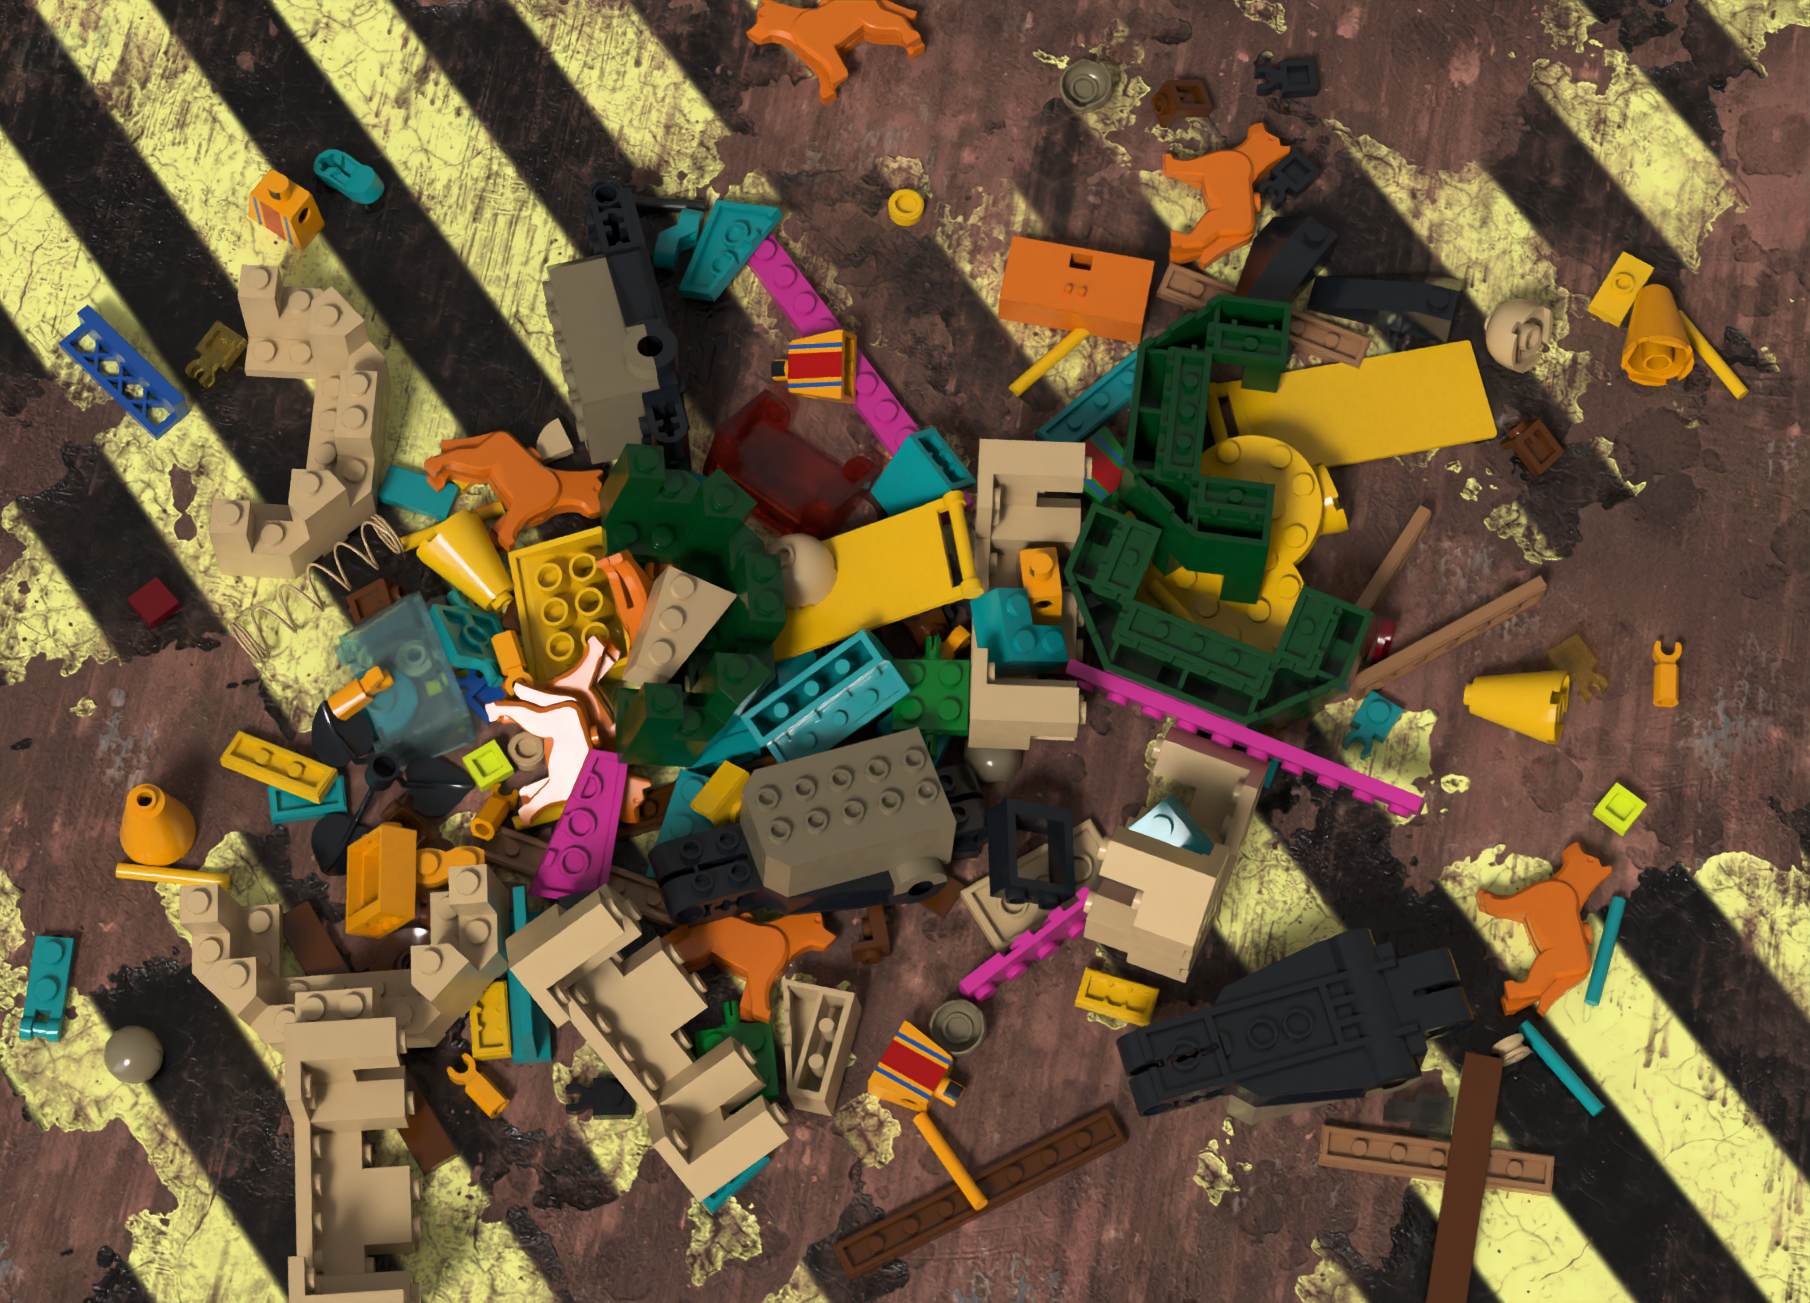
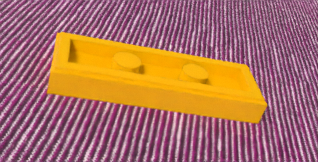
(279, 767)

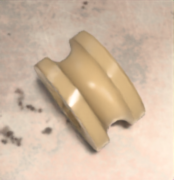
(1511, 1049)

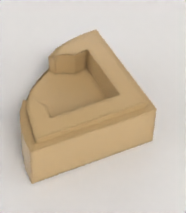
(553, 442)

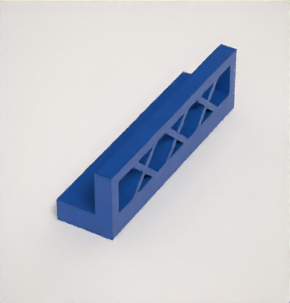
(129, 360)

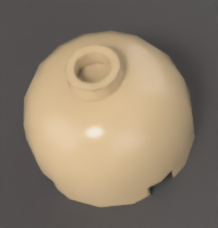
(1516, 333)
(806, 569)

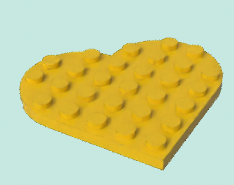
(1293, 533)

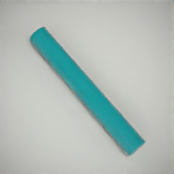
(1605, 951)
(1560, 1068)

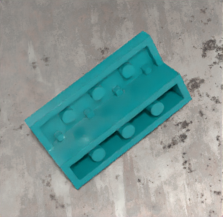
(828, 700)

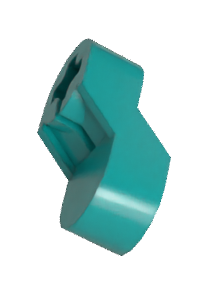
(361, 185)
(678, 239)

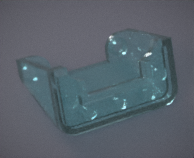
(425, 706)

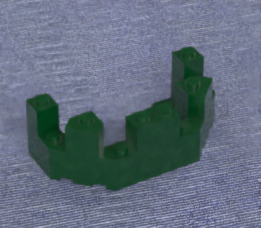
(1205, 519)
(703, 531)
(1200, 666)

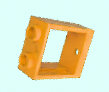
(381, 881)

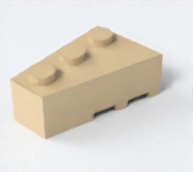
(673, 624)
(818, 1042)

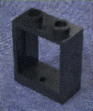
(1002, 852)

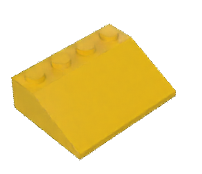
(564, 603)

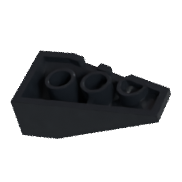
(1286, 258)
(1397, 302)

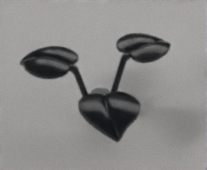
(431, 782)

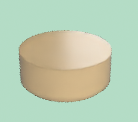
(526, 751)

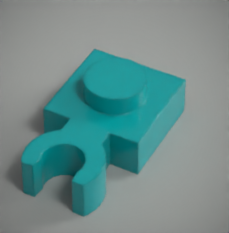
(1373, 720)

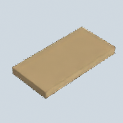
(1006, 921)

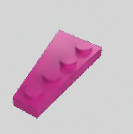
(586, 831)
(1026, 949)

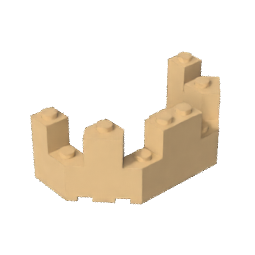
(321, 339)
(1011, 518)
(1164, 895)
(241, 962)
(634, 1023)
(337, 1086)

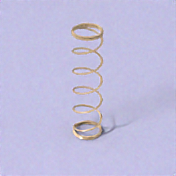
(383, 530)

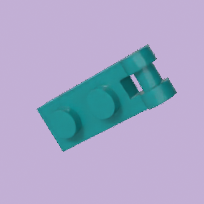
(48, 988)

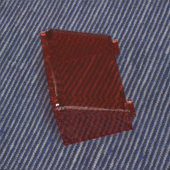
(785, 475)

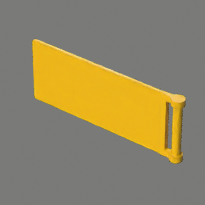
(1367, 413)
(885, 576)

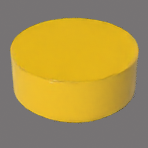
(906, 207)

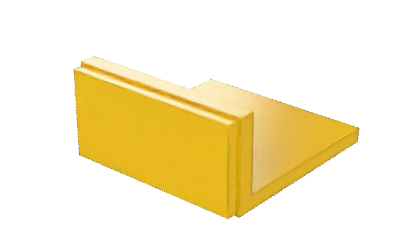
(722, 795)

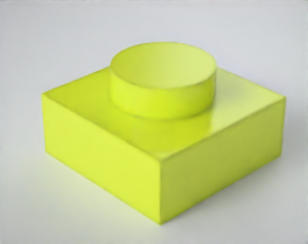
(488, 765)
(1619, 809)

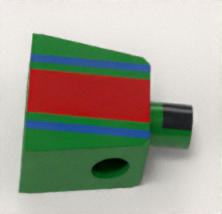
(1106, 472)

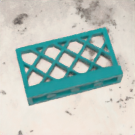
(527, 1020)

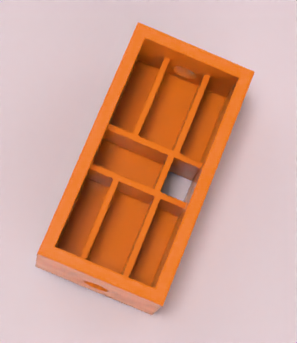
(1075, 289)

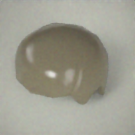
(1085, 85)
(992, 763)
(958, 1027)
(133, 1054)

